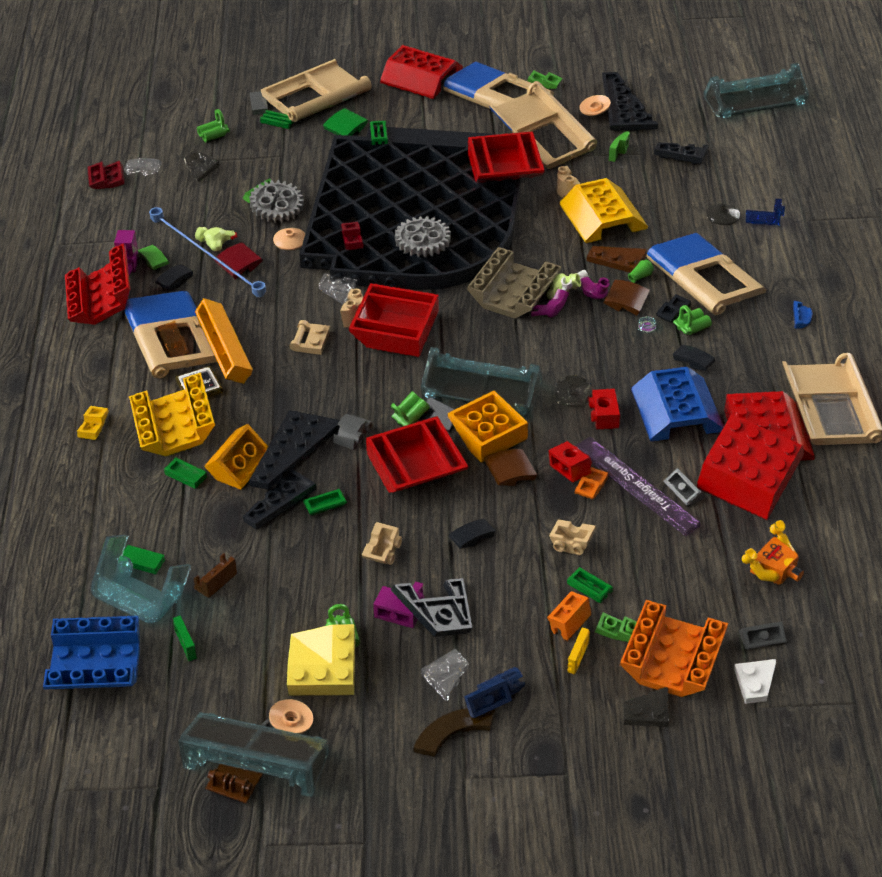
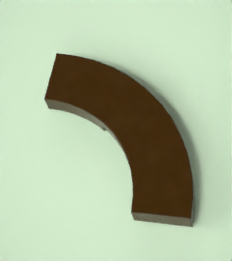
(442, 728)

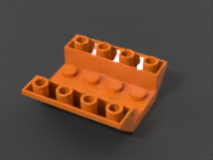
(672, 651)

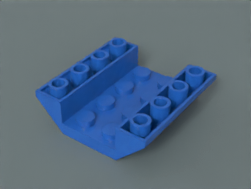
(675, 400)
(94, 652)

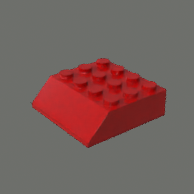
(504, 157)
(395, 319)
(773, 412)
(414, 454)
(749, 466)

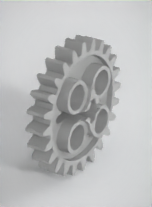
(286, 205)
(422, 236)

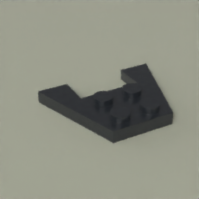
(439, 614)

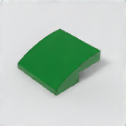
(345, 123)

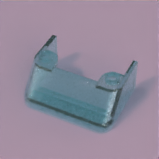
(116, 587)

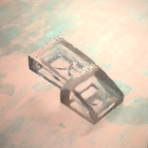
(145, 165)

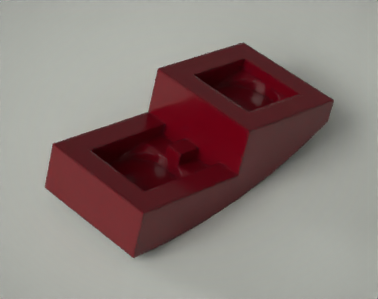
(352, 235)

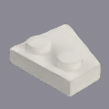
(755, 679)

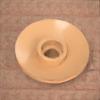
(595, 105)
(289, 238)
(291, 716)

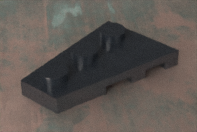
(681, 153)

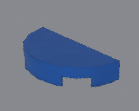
(802, 315)

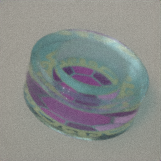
(647, 324)

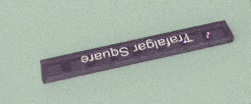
(639, 487)

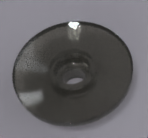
(723, 214)

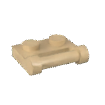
(316, 338)

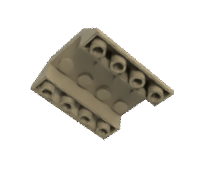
(510, 286)

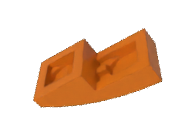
(592, 484)

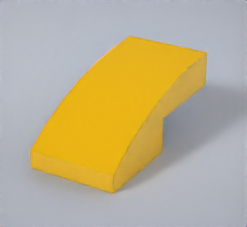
(93, 422)

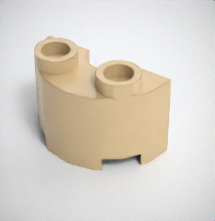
(565, 181)
(351, 306)
(571, 538)
(382, 544)

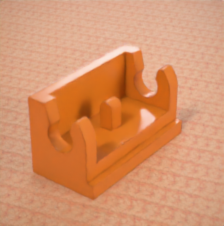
(570, 615)

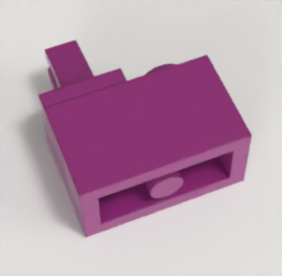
(129, 239)
(391, 609)

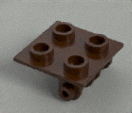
(233, 782)

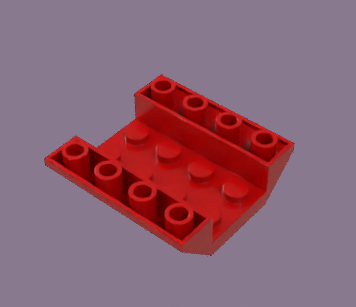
(418, 71)
(100, 293)

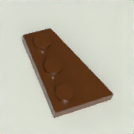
(616, 257)

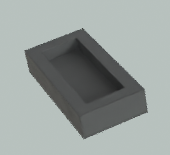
(258, 103)

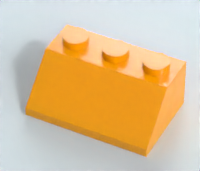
(237, 457)

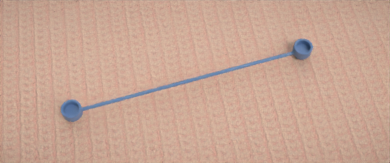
(258, 287)

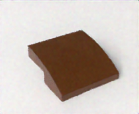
(626, 295)
(510, 466)

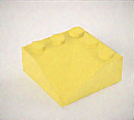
(322, 661)

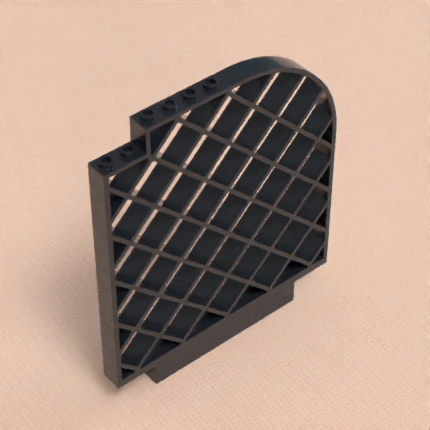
(407, 149)

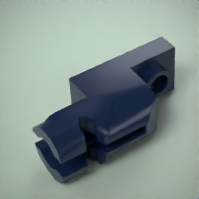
(494, 692)

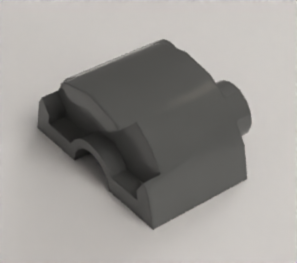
(352, 430)

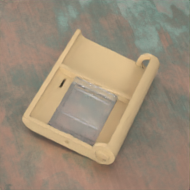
(834, 402)

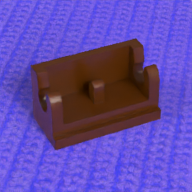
(216, 577)

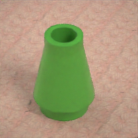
(641, 271)

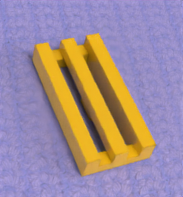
(578, 651)

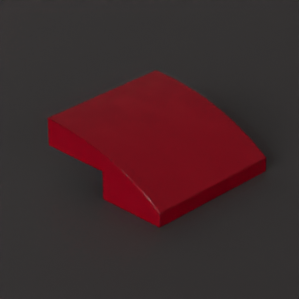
(105, 176)
(239, 259)

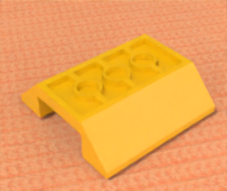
(600, 206)
(173, 420)

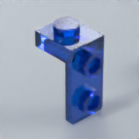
(765, 217)

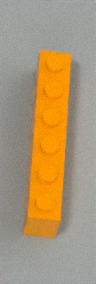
(223, 341)

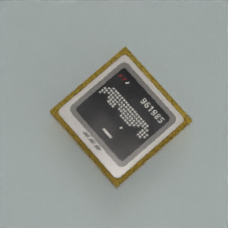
(209, 378)

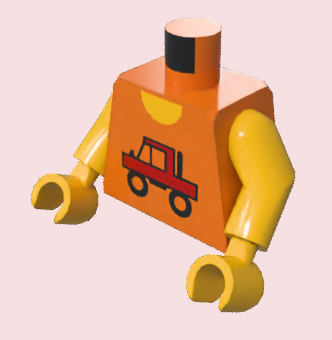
(776, 559)

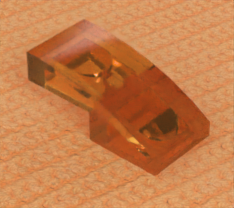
(172, 339)

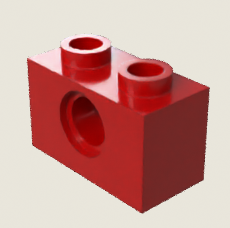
(605, 409)
(570, 461)

